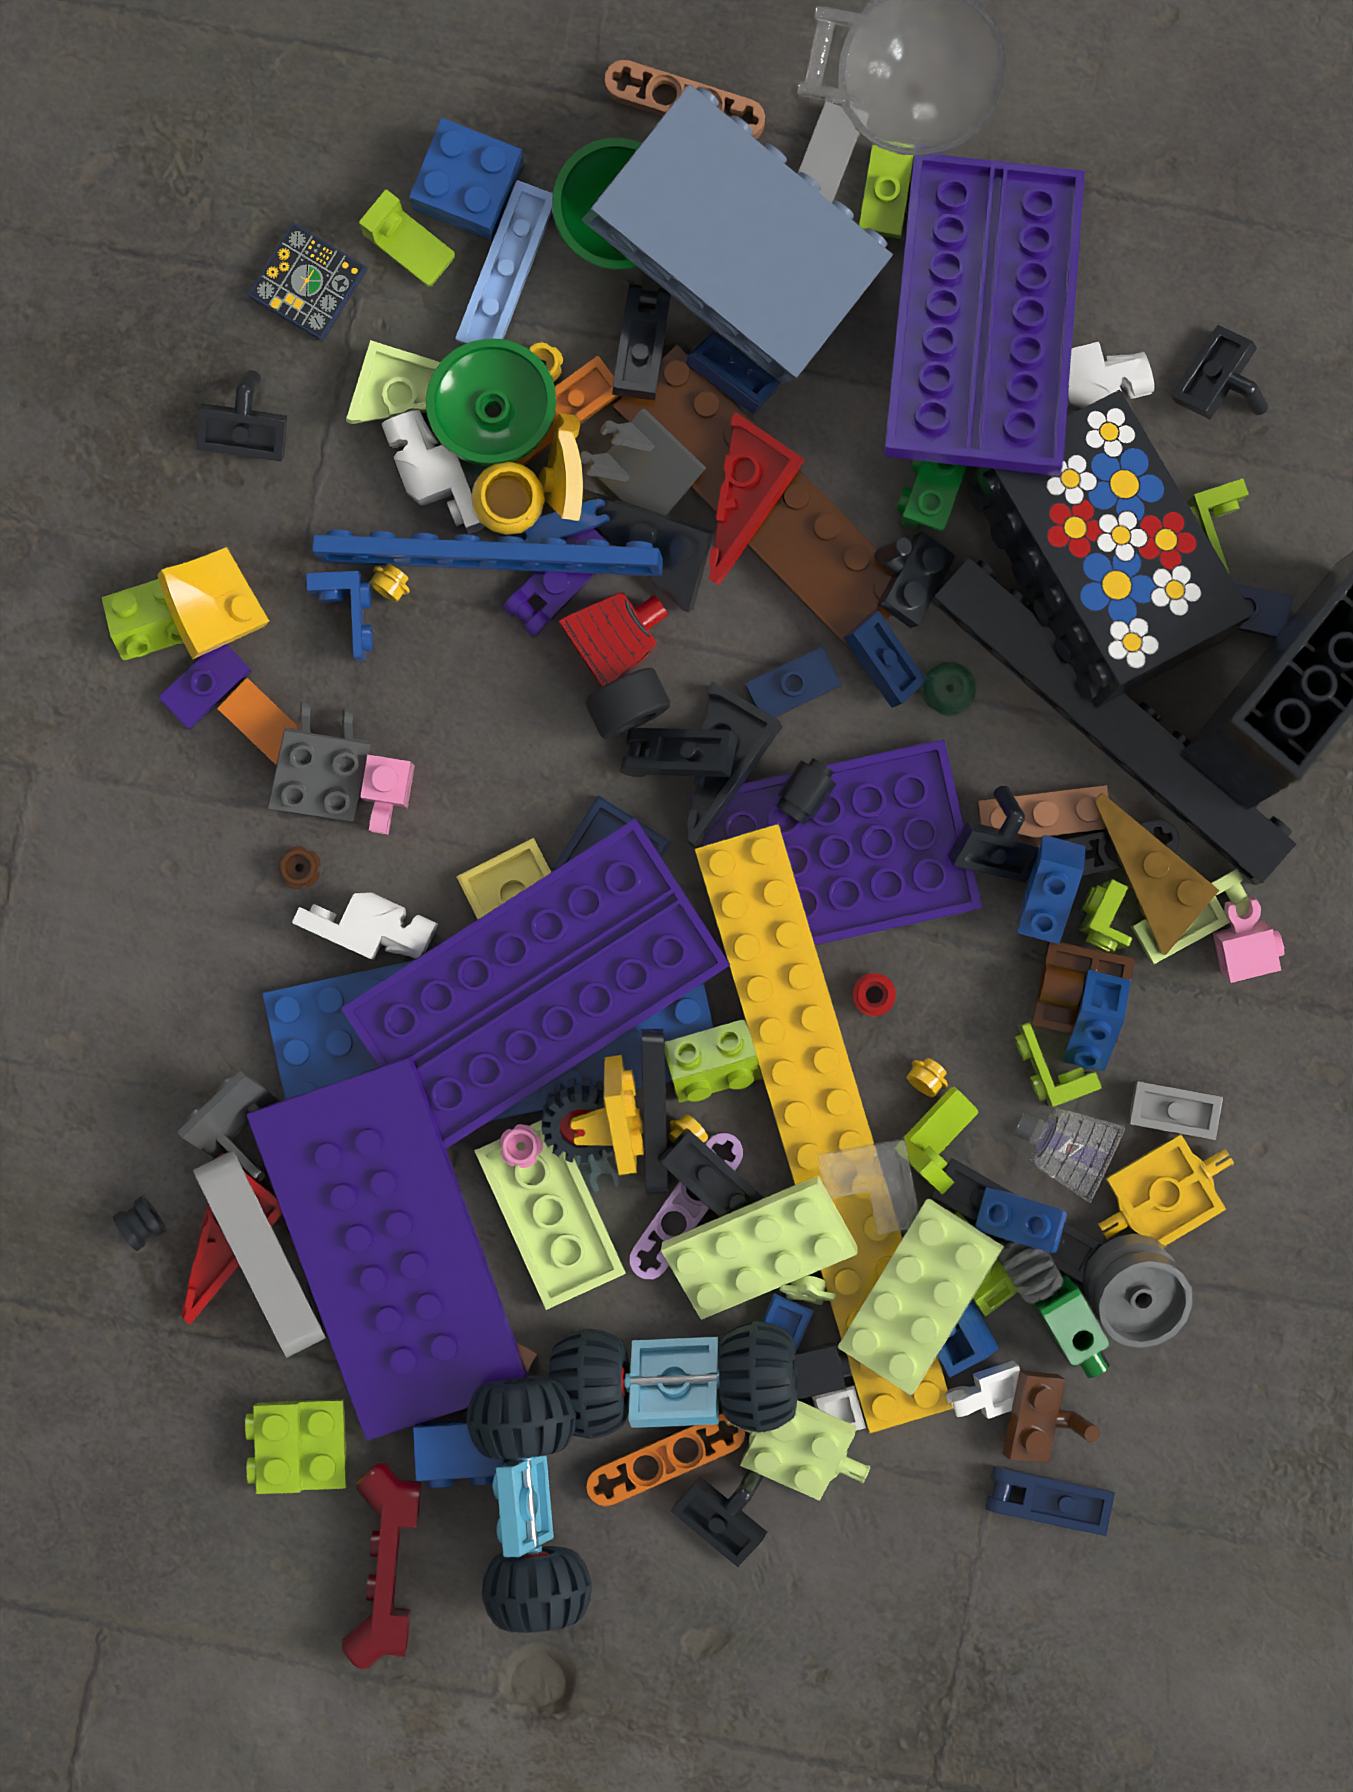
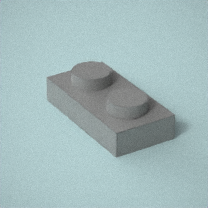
(1175, 1110)

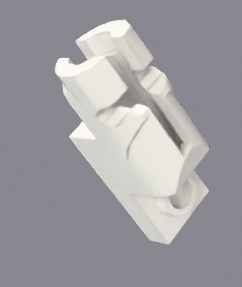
(1094, 379)
(428, 470)
(369, 925)

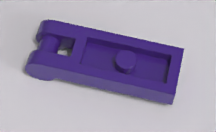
(552, 587)

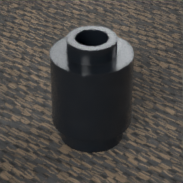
(806, 791)

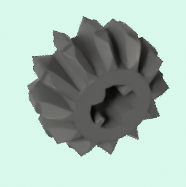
(1030, 1271)

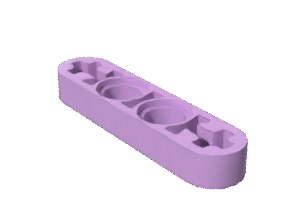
(683, 1203)

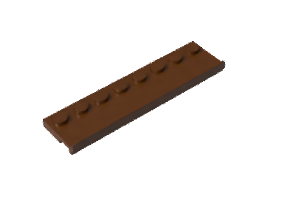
(804, 534)

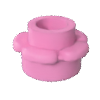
(509, 1142)

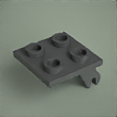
(644, 464)
(319, 771)
(224, 1117)

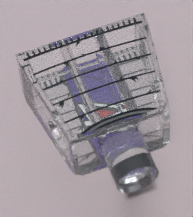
(1071, 1148)

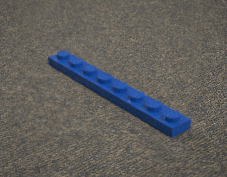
(472, 553)

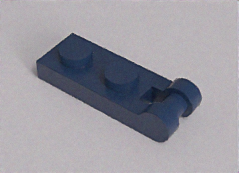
(1051, 1501)

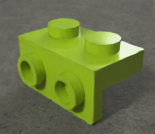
(140, 620)
(1101, 908)
(712, 1061)

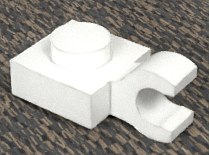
(992, 1391)

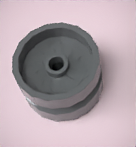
(1137, 1291)

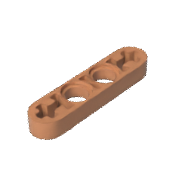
(657, 77)

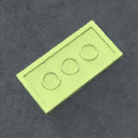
(552, 1222)
(759, 1247)
(920, 1296)

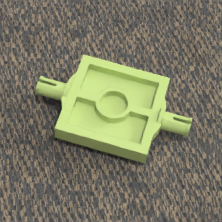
(804, 1452)

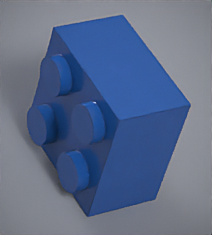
(466, 179)

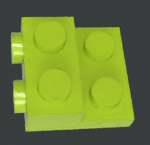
(297, 1446)

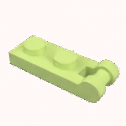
(1208, 921)

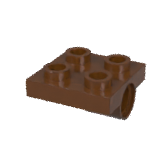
(1063, 982)

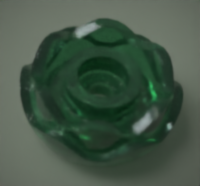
(949, 702)

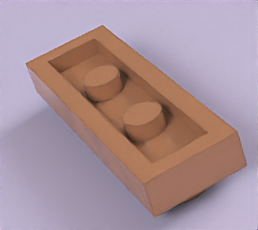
(1050, 812)

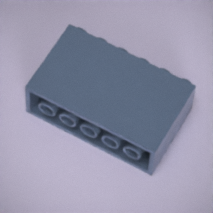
(738, 235)

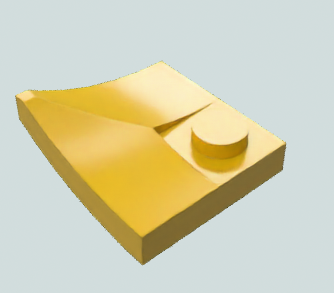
(563, 475)
(210, 602)

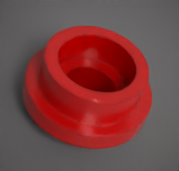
(886, 987)

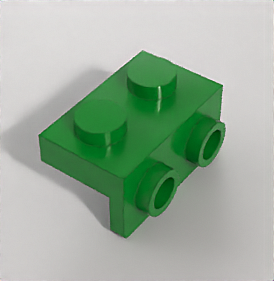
(931, 495)

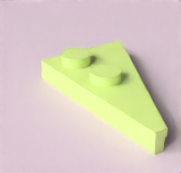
(390, 384)

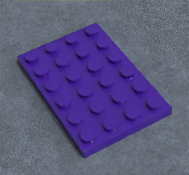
(874, 847)

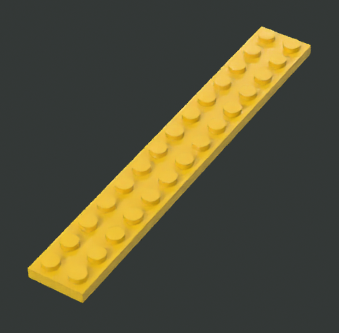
(806, 1075)

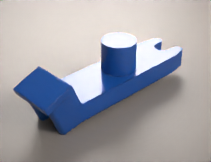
(555, 526)

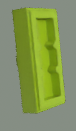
(886, 192)

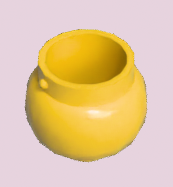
(507, 498)

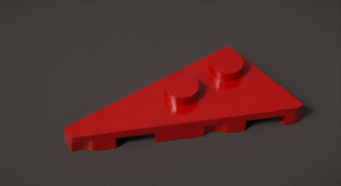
(754, 481)
(214, 1257)

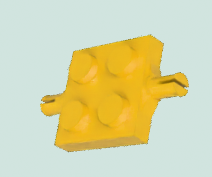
(1166, 1192)

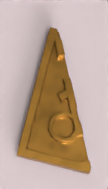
(1164, 884)

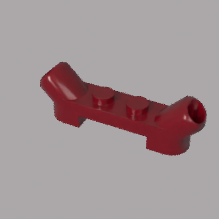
(387, 1627)

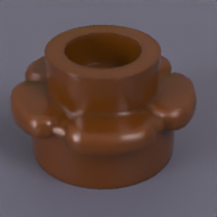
(288, 863)

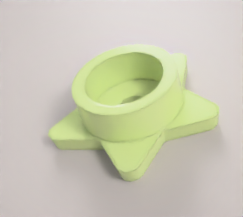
(808, 1289)

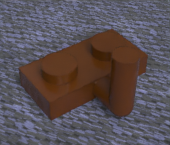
(1037, 1415)

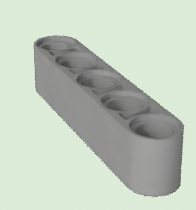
(259, 1253)

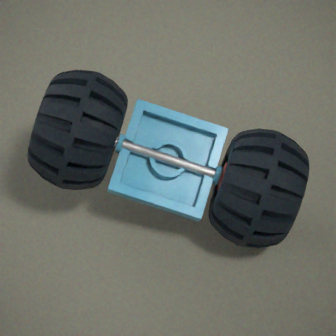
(678, 1379)
(528, 1583)

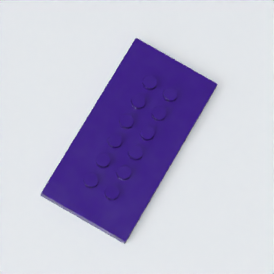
(986, 314)
(540, 982)
(387, 1246)

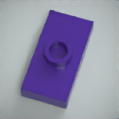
(205, 685)

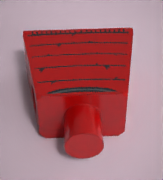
(614, 635)

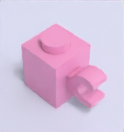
(386, 785)
(1248, 946)

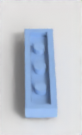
(507, 264)

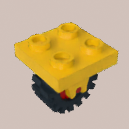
(596, 1118)

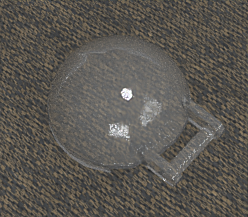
(912, 71)

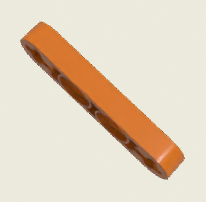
(668, 1463)

